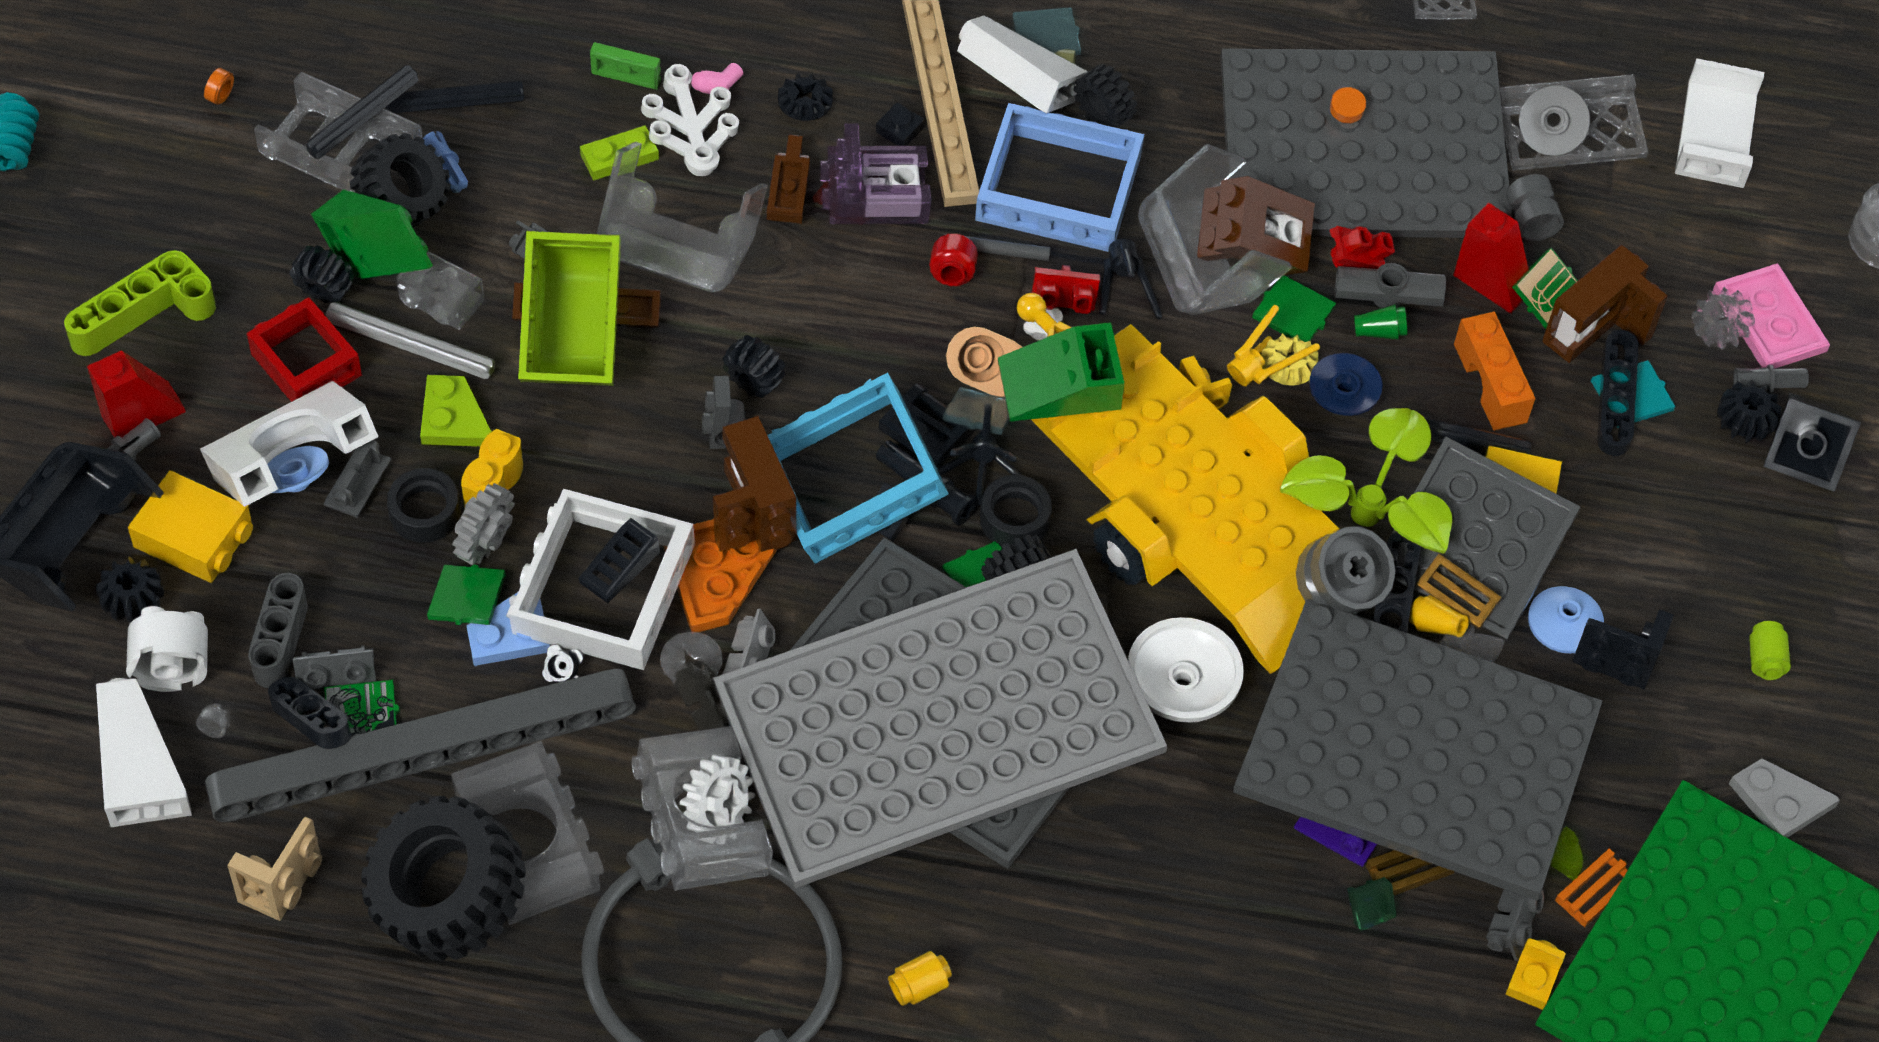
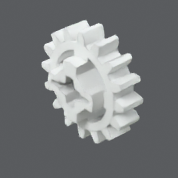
(718, 792)

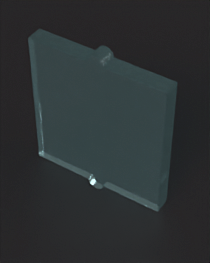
(1049, 28)
(968, 410)

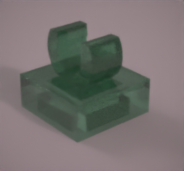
(1372, 903)

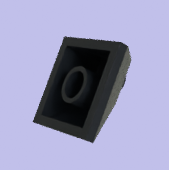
(1811, 442)

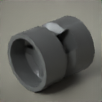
(1535, 207)

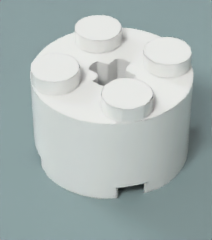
(167, 649)

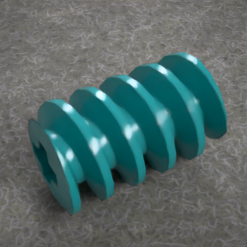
(16, 131)

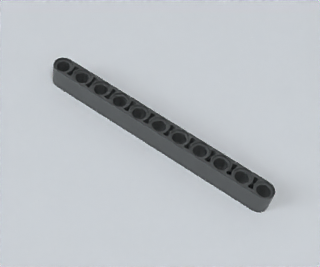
(419, 745)

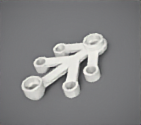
(698, 155)

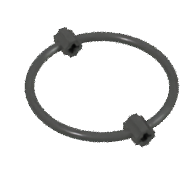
(647, 868)

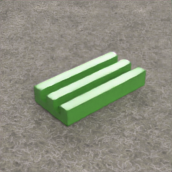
(625, 65)

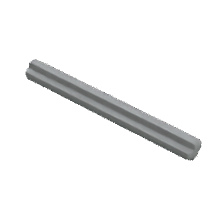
(410, 340)

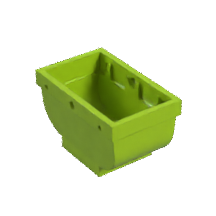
(569, 308)

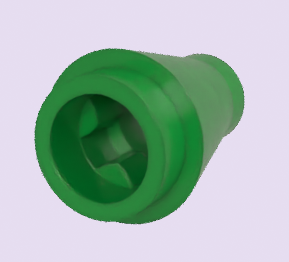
(1382, 323)

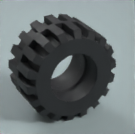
(415, 164)

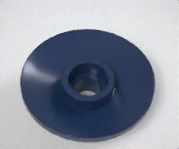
(1347, 373)

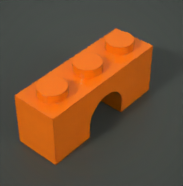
(1506, 391)

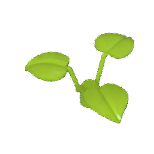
(1421, 518)

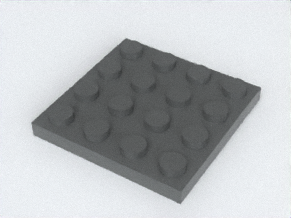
(1499, 533)

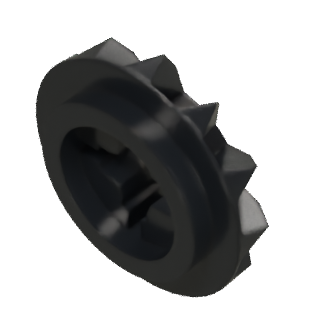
(805, 108)

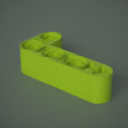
(138, 298)

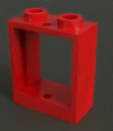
(340, 367)

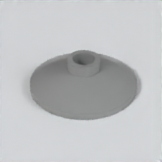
(1567, 133)

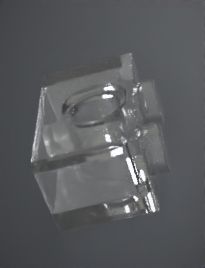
(457, 297)

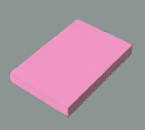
(1782, 325)

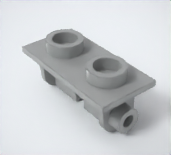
(754, 638)

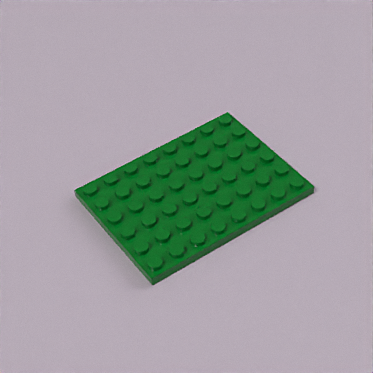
(1716, 937)

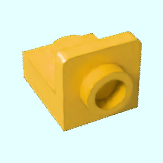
(1216, 392)
(1535, 972)

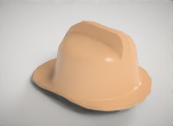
(974, 358)

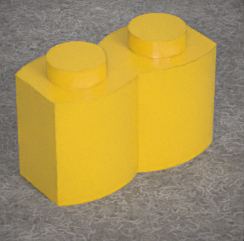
(498, 463)

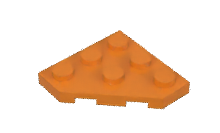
(716, 580)

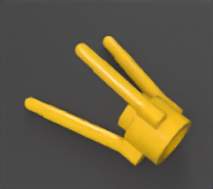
(1249, 362)

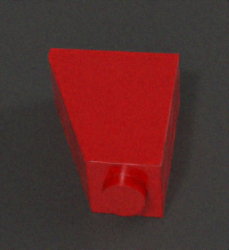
(1493, 257)
(130, 393)

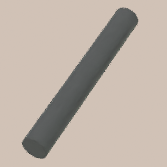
(1011, 248)

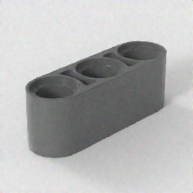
(278, 614)

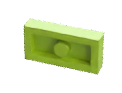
(601, 154)

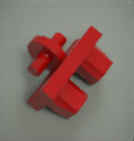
(1360, 248)
(1066, 288)

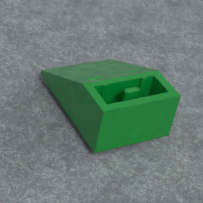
(371, 235)
(1064, 374)

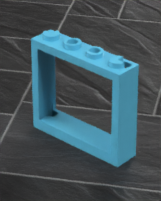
(879, 510)

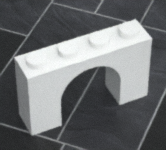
(326, 414)

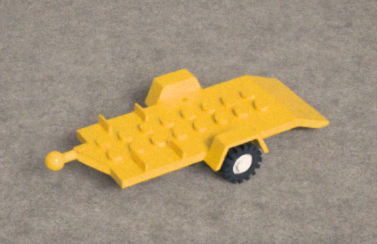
(1204, 484)

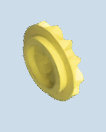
(1298, 372)

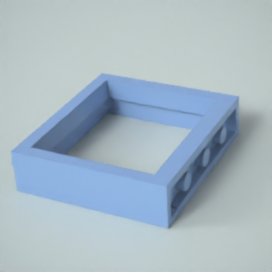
(1049, 219)

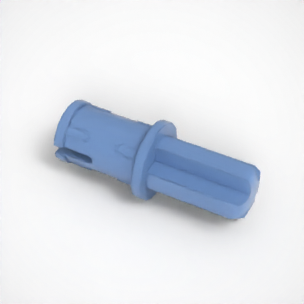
(457, 178)

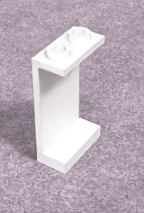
(1718, 123)

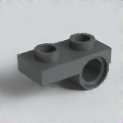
(720, 411)

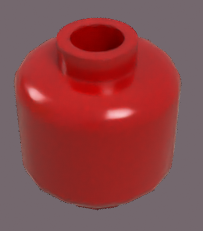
(953, 260)

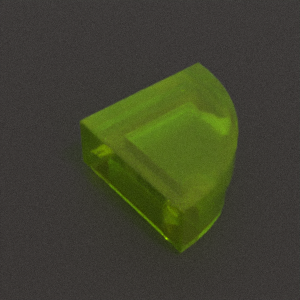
(1568, 854)

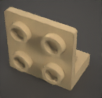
(279, 887)

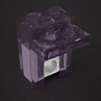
(890, 177)

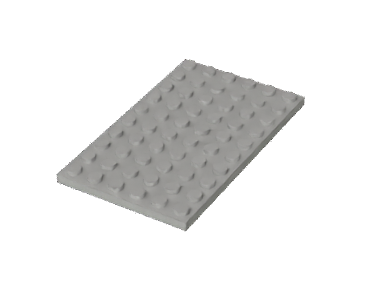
(937, 717)

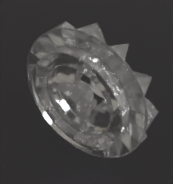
(696, 645)

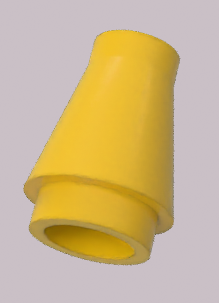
(1434, 616)

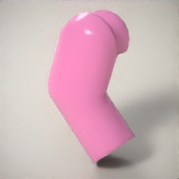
(707, 80)

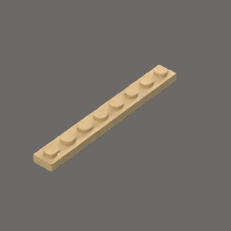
(941, 102)

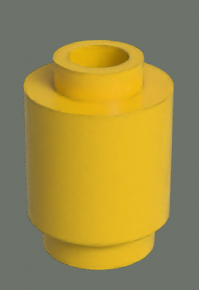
(920, 978)

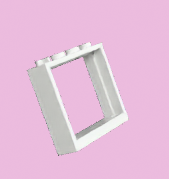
(609, 516)

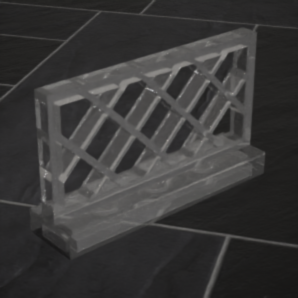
(1595, 93)

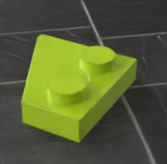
(451, 413)

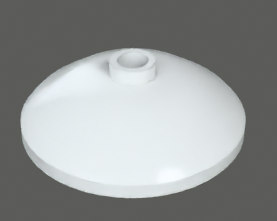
(1192, 653)

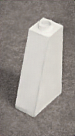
(1020, 64)
(135, 762)

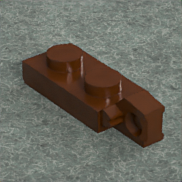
(789, 183)

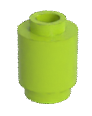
(1769, 650)

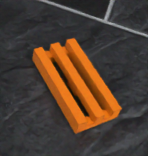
(1618, 867)

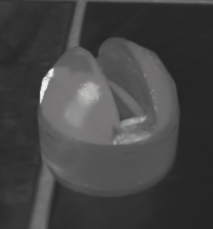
(214, 721)

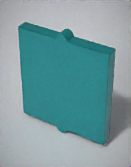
(1650, 393)

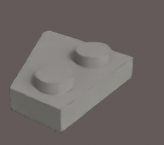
(1780, 797)

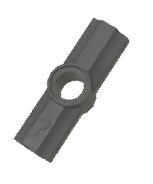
(1390, 286)

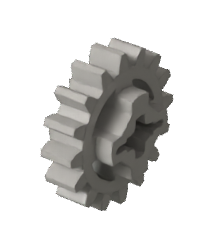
(483, 524)

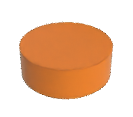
(219, 86)
(1347, 105)

